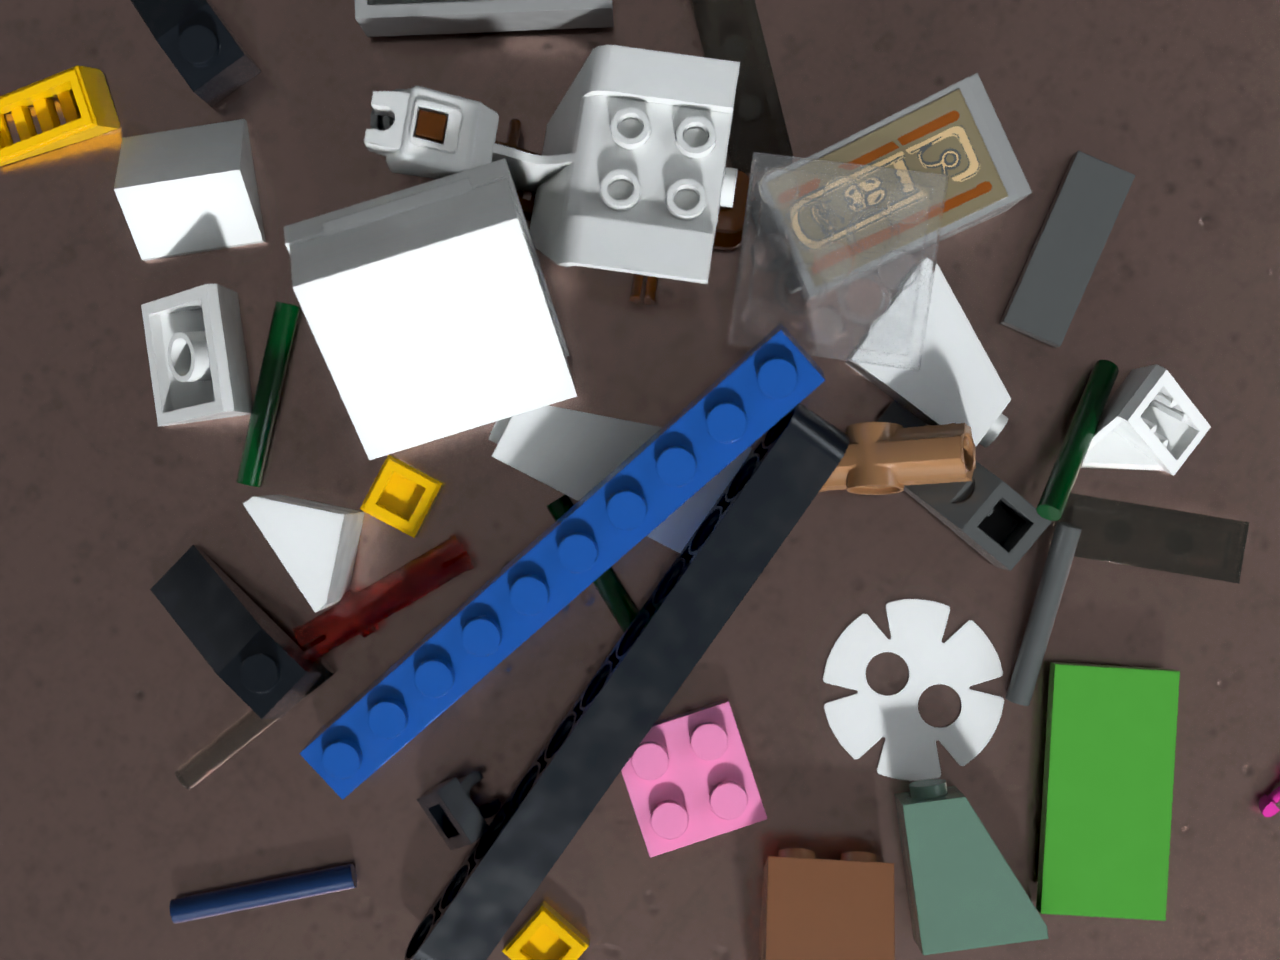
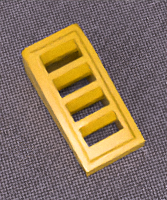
(84, 104)

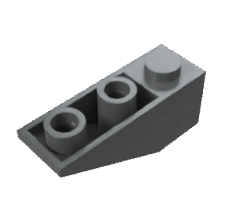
(979, 511)

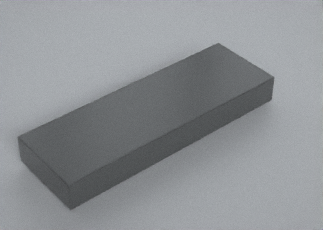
(1067, 249)

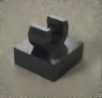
(455, 813)

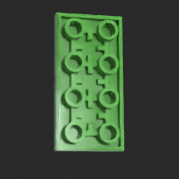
(1107, 791)

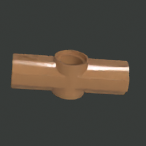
(888, 457)

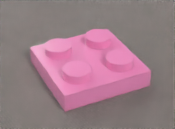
(692, 780)

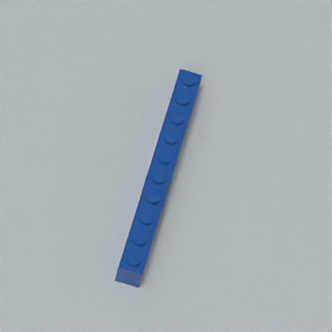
(564, 560)

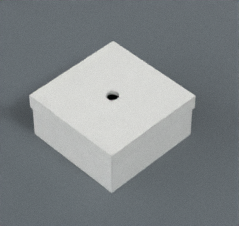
(431, 309)

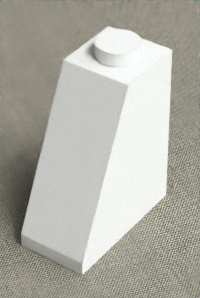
(954, 375)

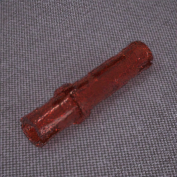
(383, 598)

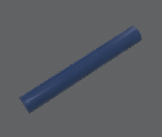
(263, 893)

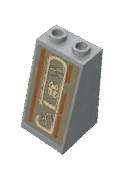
(950, 136)

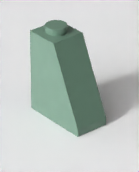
(957, 877)

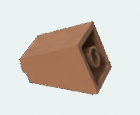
(827, 907)

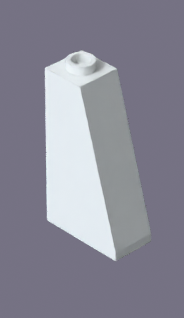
(580, 449)

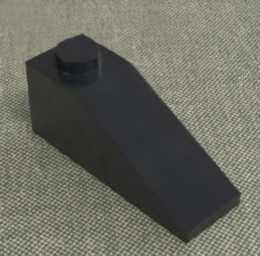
(199, 46)
(236, 636)

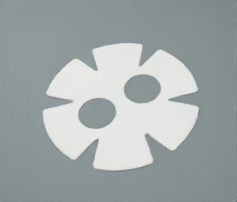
(909, 741)

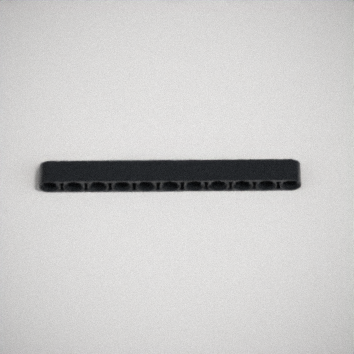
(632, 687)

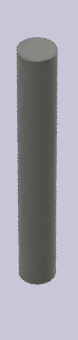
(1043, 613)

